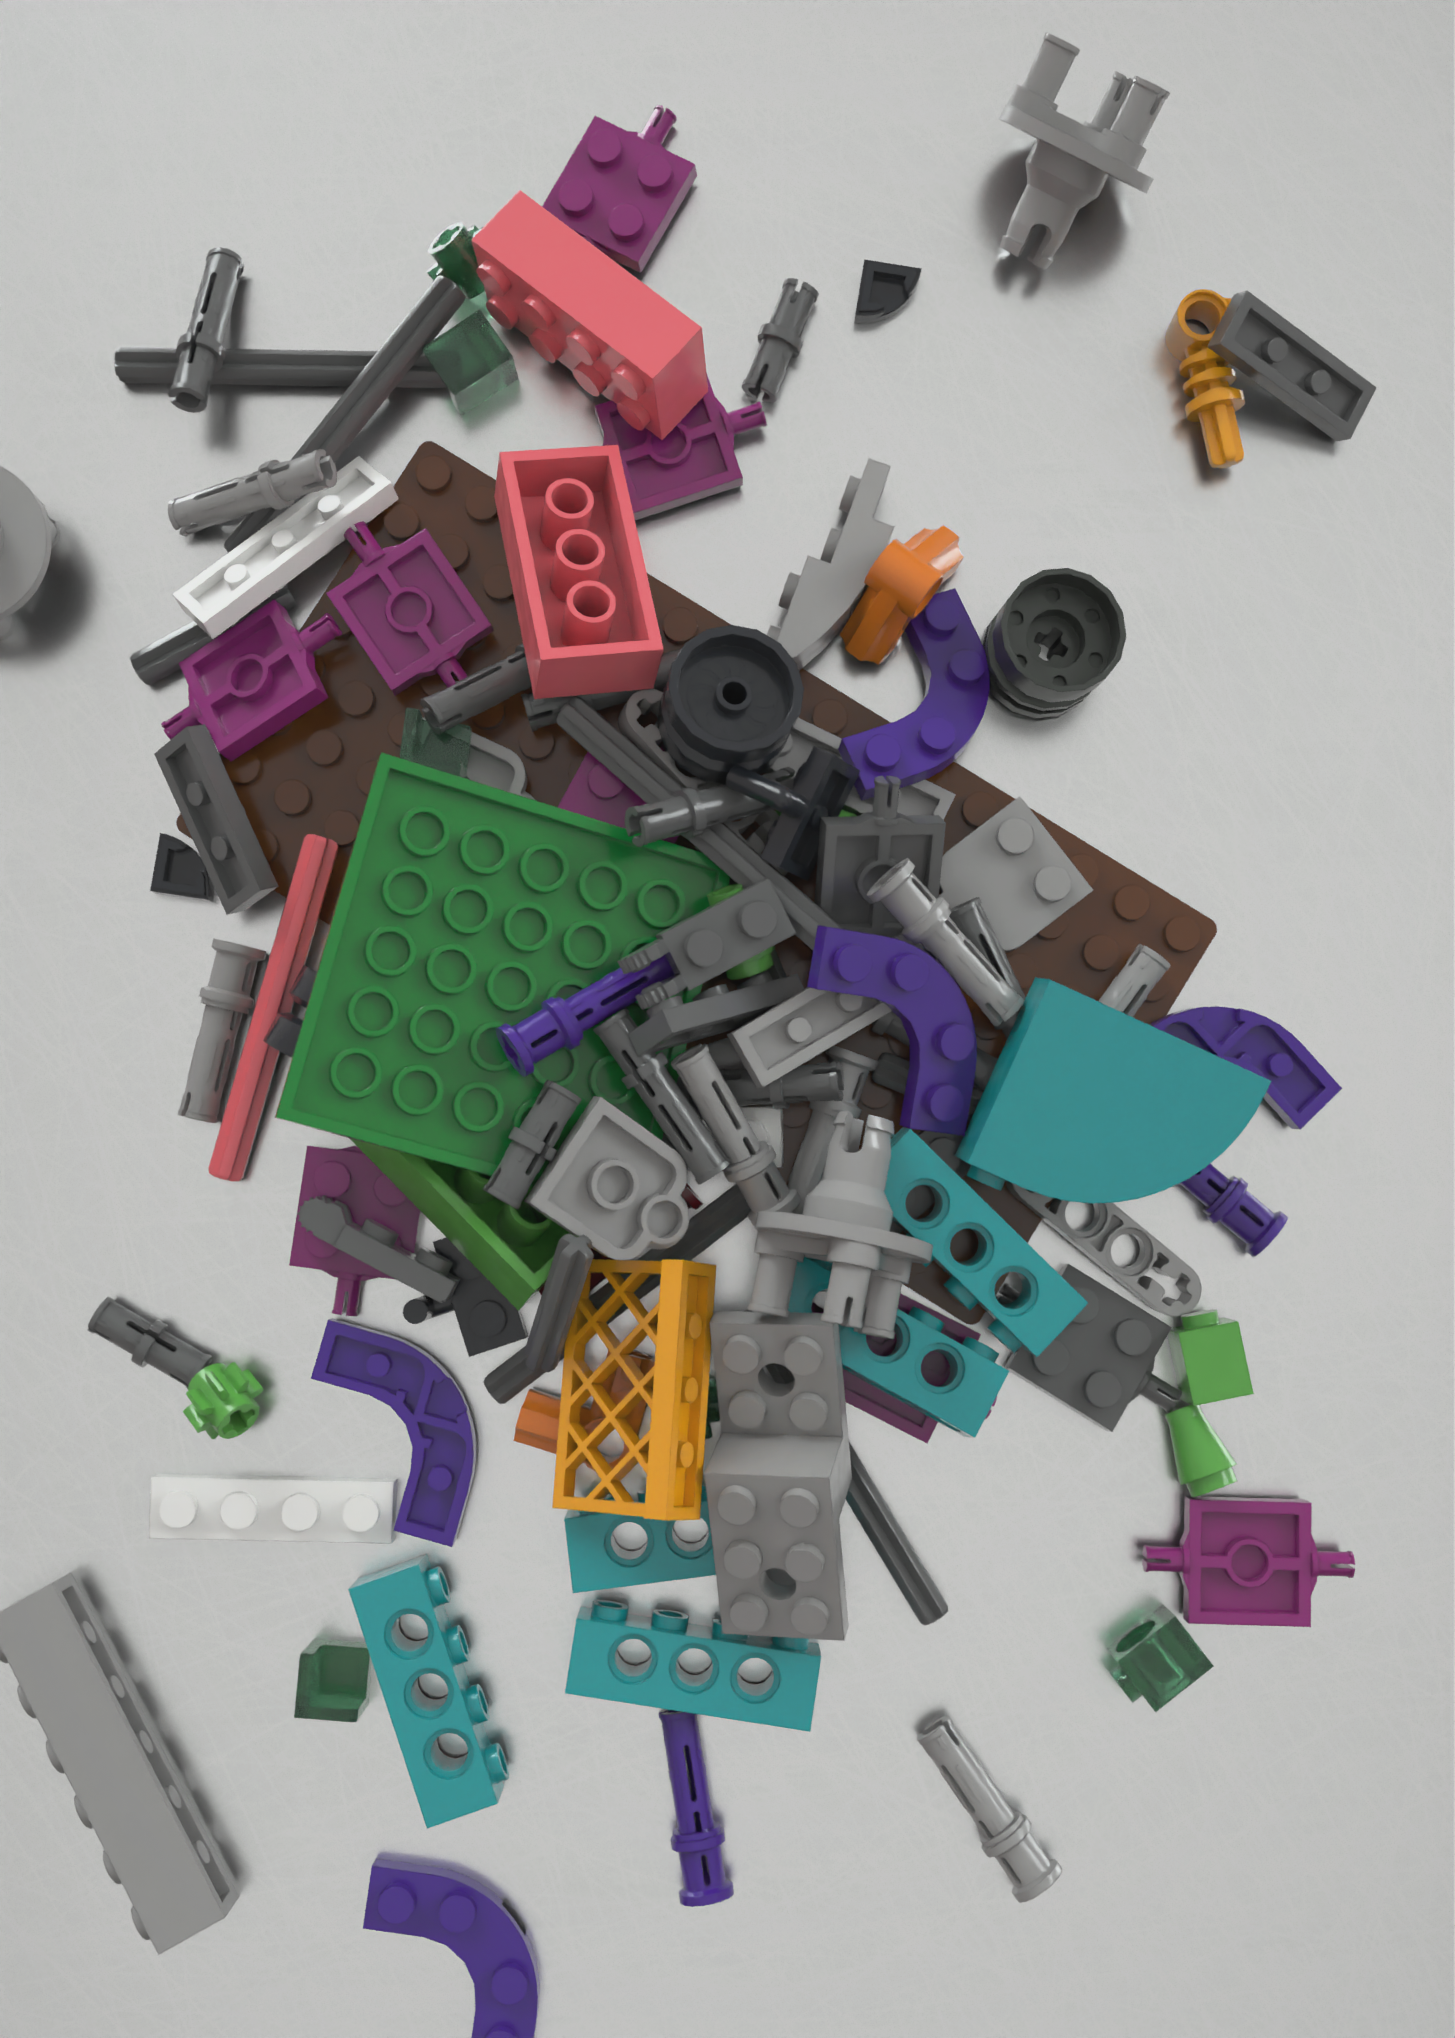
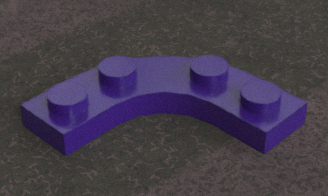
(951, 707)
(930, 1010)
(1264, 1047)
(430, 1408)
(474, 1926)

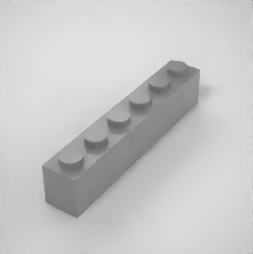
(114, 1765)

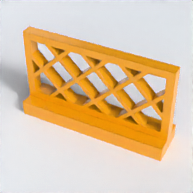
(672, 1389)

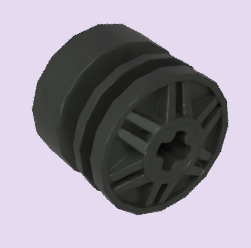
(1070, 617)

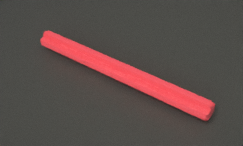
(284, 964)

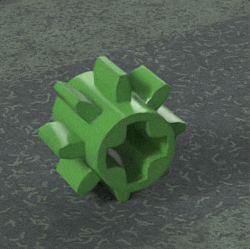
(223, 1400)

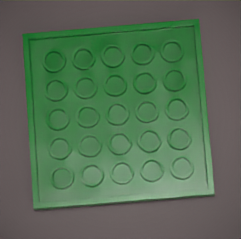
(466, 920)

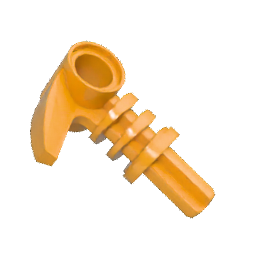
(1209, 377)

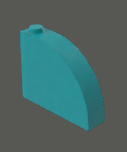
(1102, 1104)

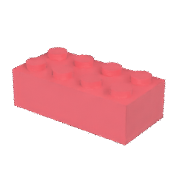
(591, 316)
(577, 571)

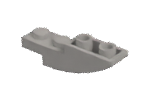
(831, 587)

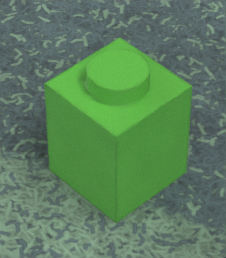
(1209, 1358)

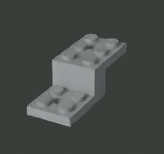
(779, 1476)

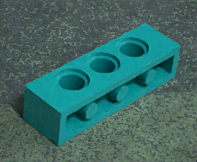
(1046, 1298)
(973, 1375)
(601, 1564)
(600, 1673)
(442, 1784)

